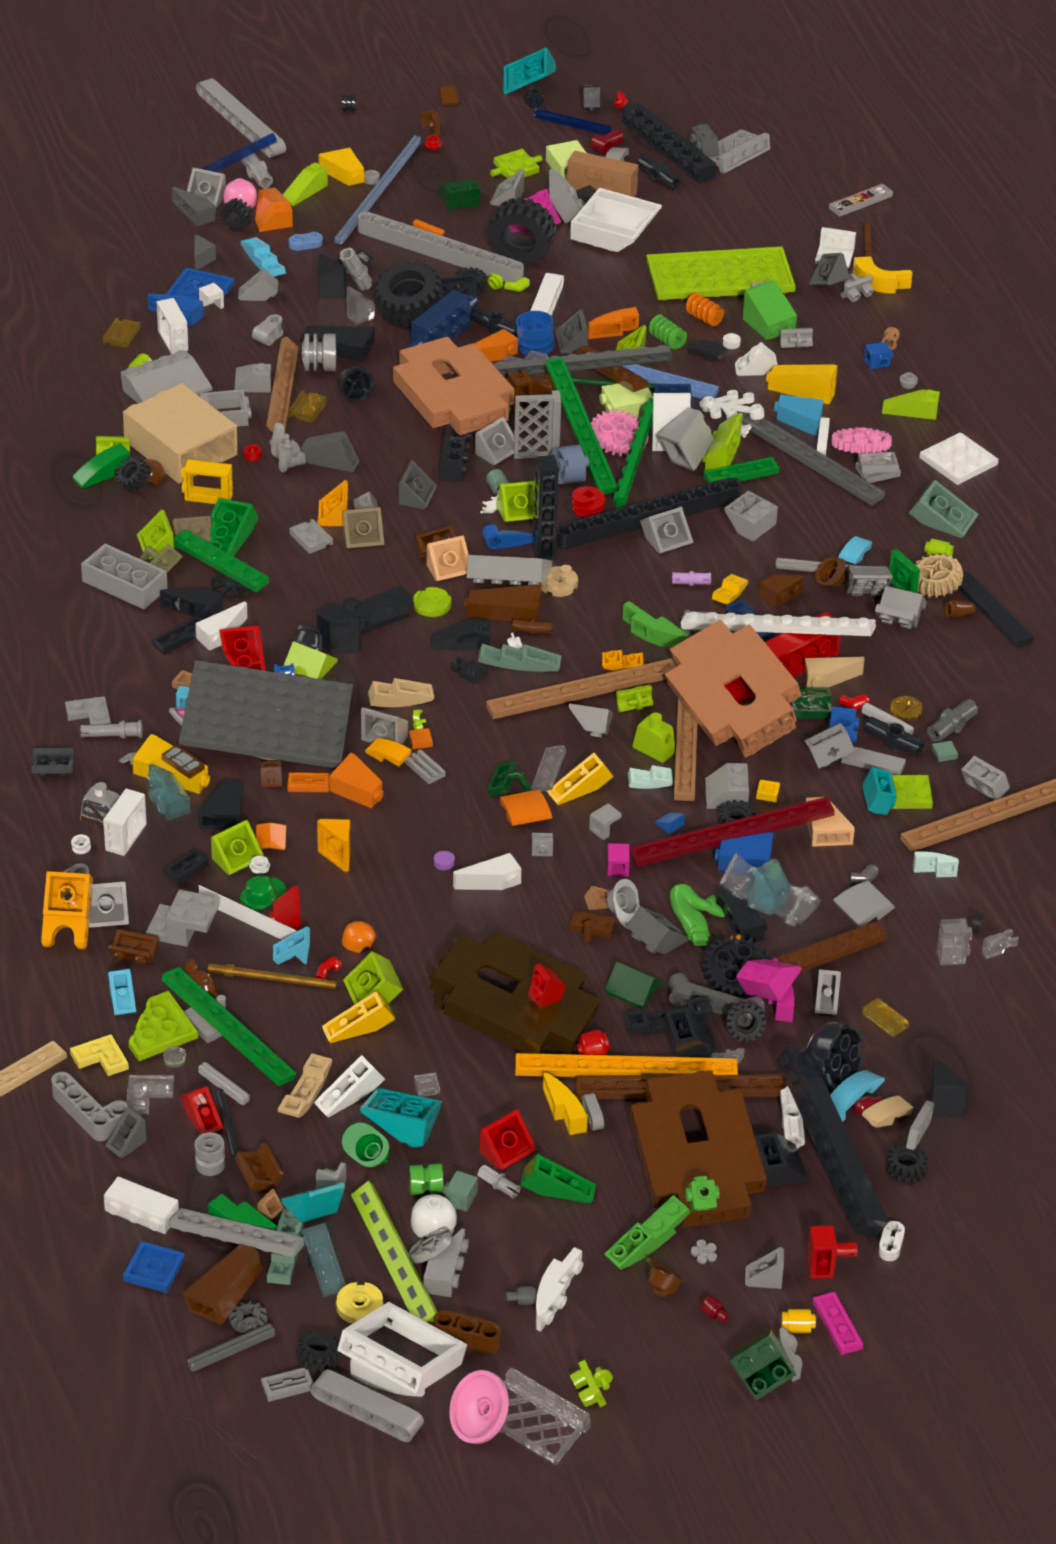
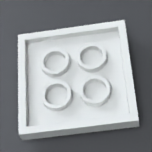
(958, 458)

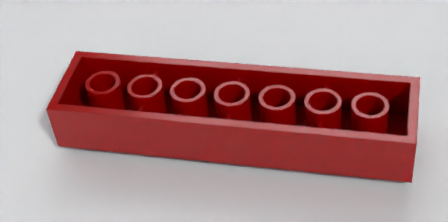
(791, 651)

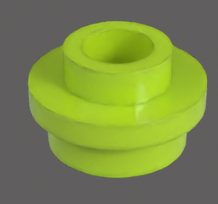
(495, 281)

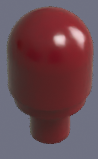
(864, 1103)
(714, 1309)

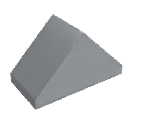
(766, 1271)

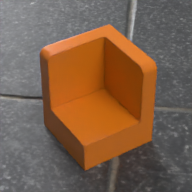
(271, 836)

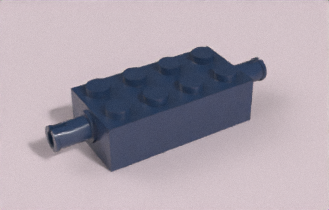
(444, 319)

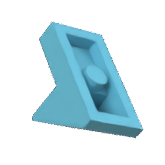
(293, 945)
(121, 992)

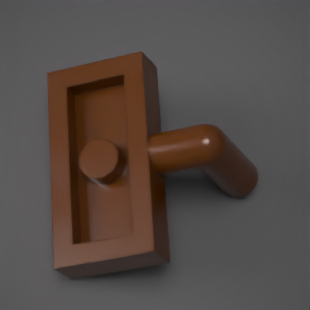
(592, 924)

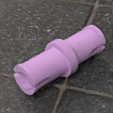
(691, 578)

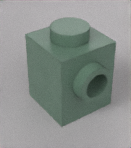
(461, 1190)

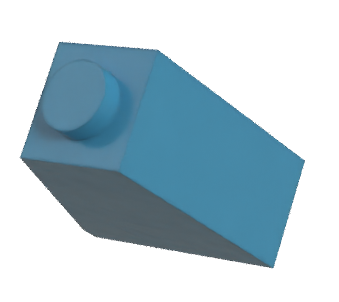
(800, 412)

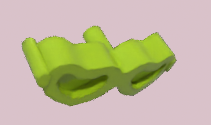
(417, 723)

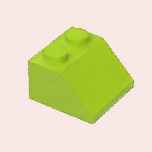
(373, 975)

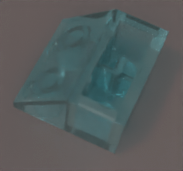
(167, 793)
(769, 889)

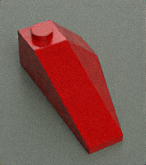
(243, 647)

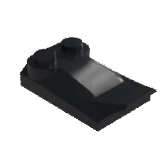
(380, 609)

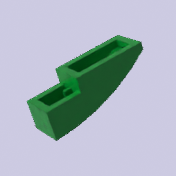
(101, 466)
(244, 1213)

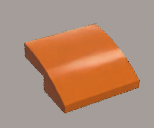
(525, 807)

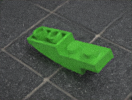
(656, 631)
(649, 1236)

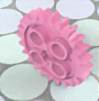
(615, 431)
(861, 440)

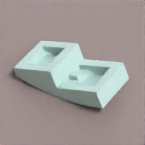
(655, 778)
(941, 864)

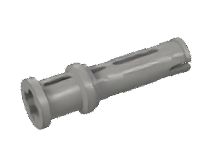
(122, 729)

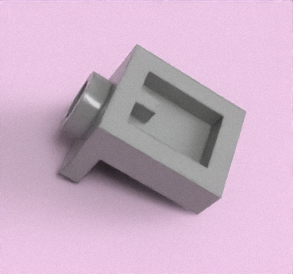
(542, 844)

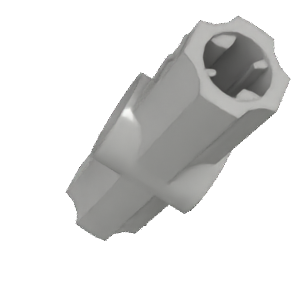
(257, 170)
(355, 269)

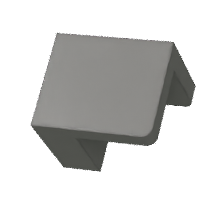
(601, 820)
(328, 1177)

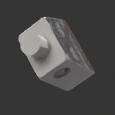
(97, 804)

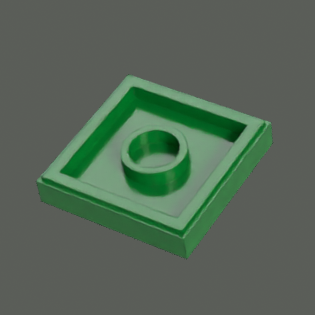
(904, 572)

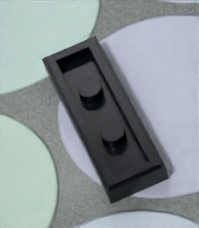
(176, 637)

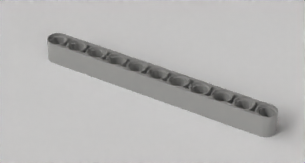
(438, 246)

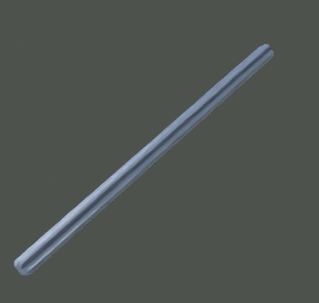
(378, 189)

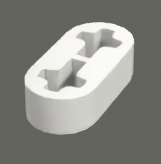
(887, 1240)

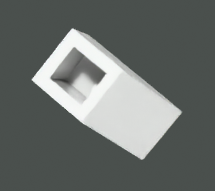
(756, 361)

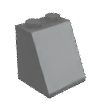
(686, 439)

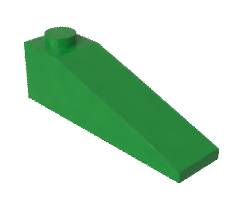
(231, 524)

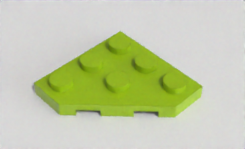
(161, 1027)

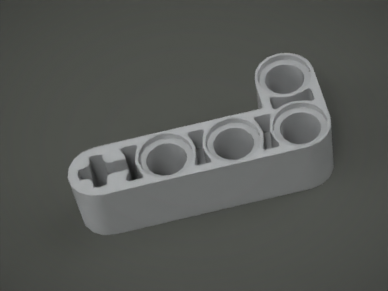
(83, 1108)

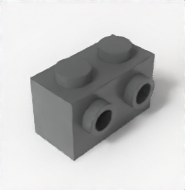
(705, 140)

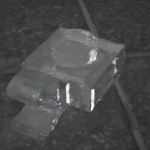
(997, 943)

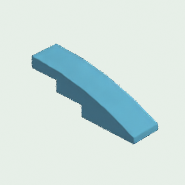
(262, 257)

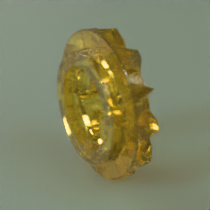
(901, 702)

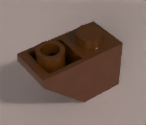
(780, 588)

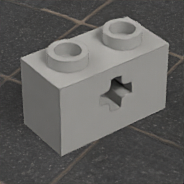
(829, 746)

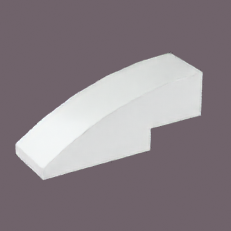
(378, 1381)

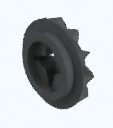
(258, 1318)

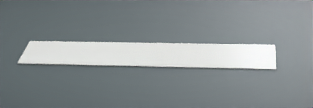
(250, 916)

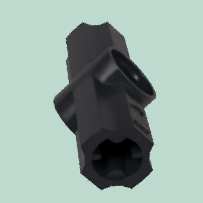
(659, 172)
(493, 320)
(894, 736)

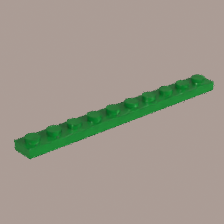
(581, 425)

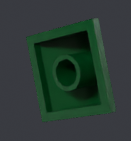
(632, 985)

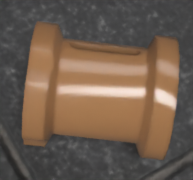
(890, 338)

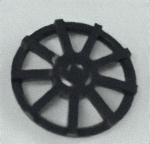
(230, 586)

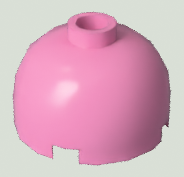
(242, 190)

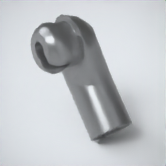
(868, 874)

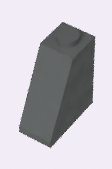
(331, 451)

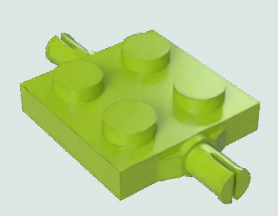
(514, 161)

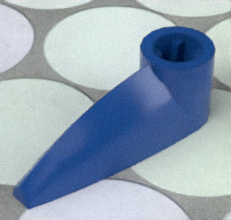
(504, 538)

